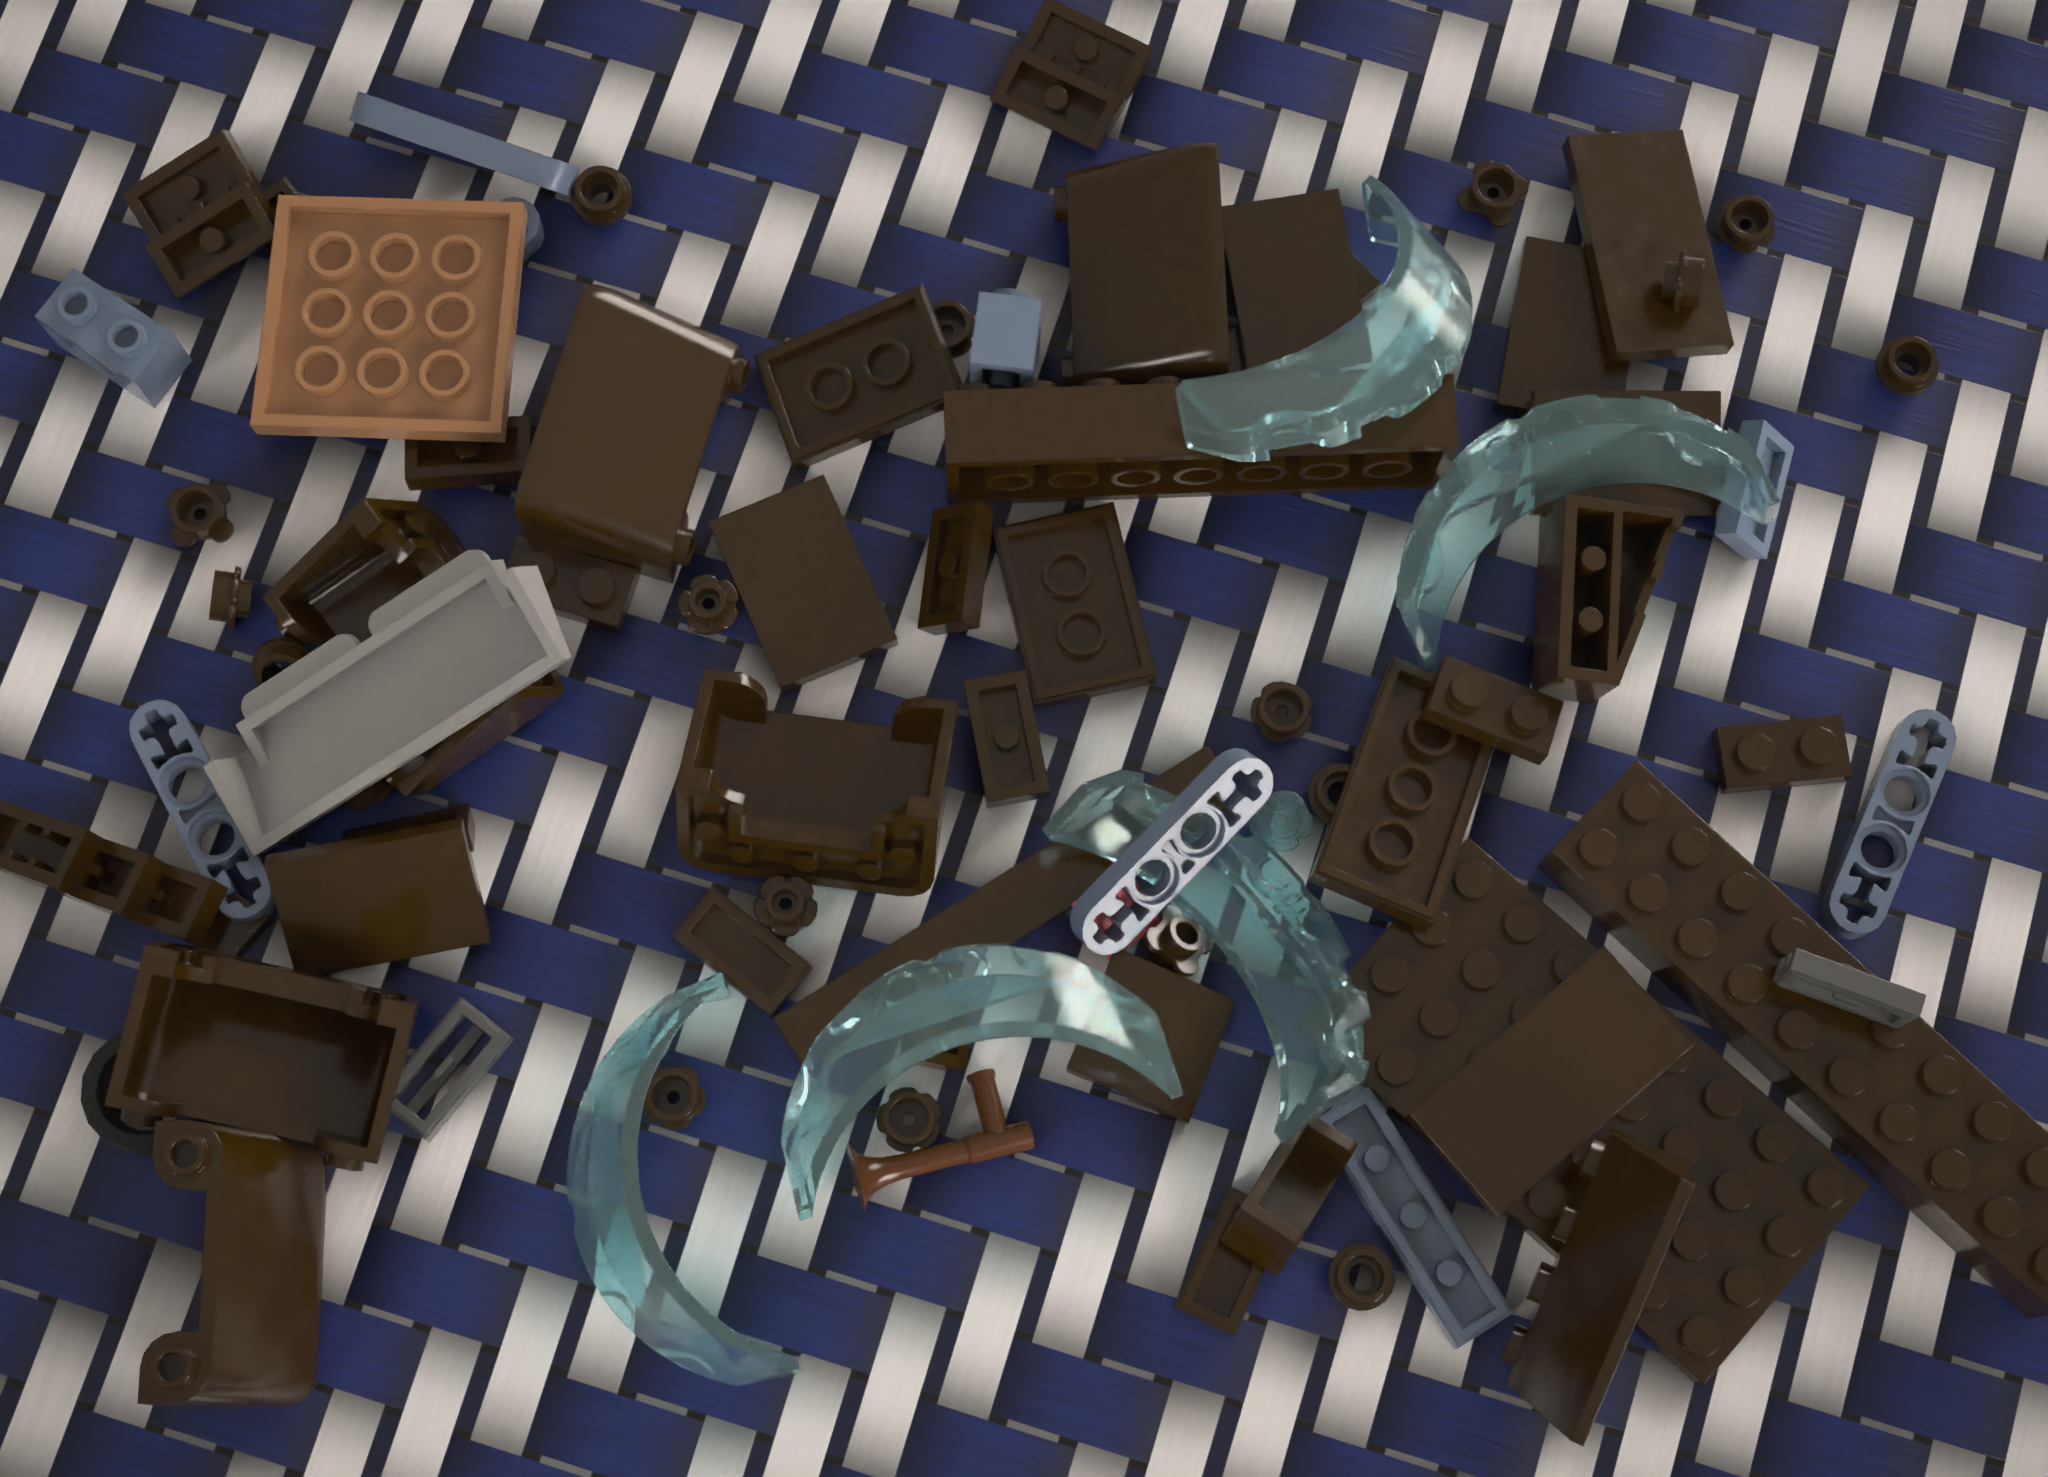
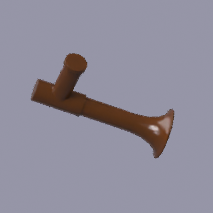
(994, 1141)

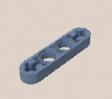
(464, 143)
(200, 813)
(1882, 820)
(1164, 843)

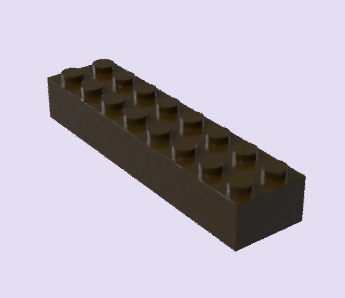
(1131, 445)

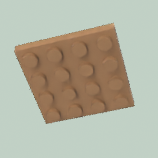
(390, 318)

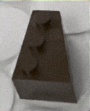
(1593, 590)

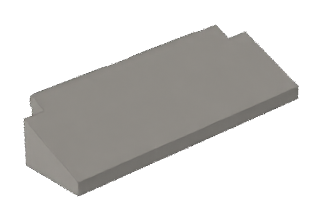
(373, 705)

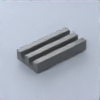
(1848, 988)
(466, 1082)

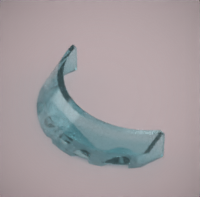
(1367, 369)
(1553, 453)
(1264, 926)
(949, 1003)
(612, 1216)

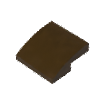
(1072, 75)
(202, 213)
(1192, 1026)

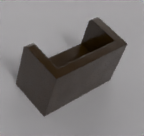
(1289, 1195)

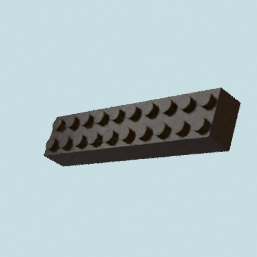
(1883, 1093)

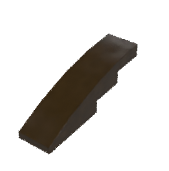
(107, 875)

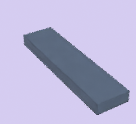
(1416, 1222)

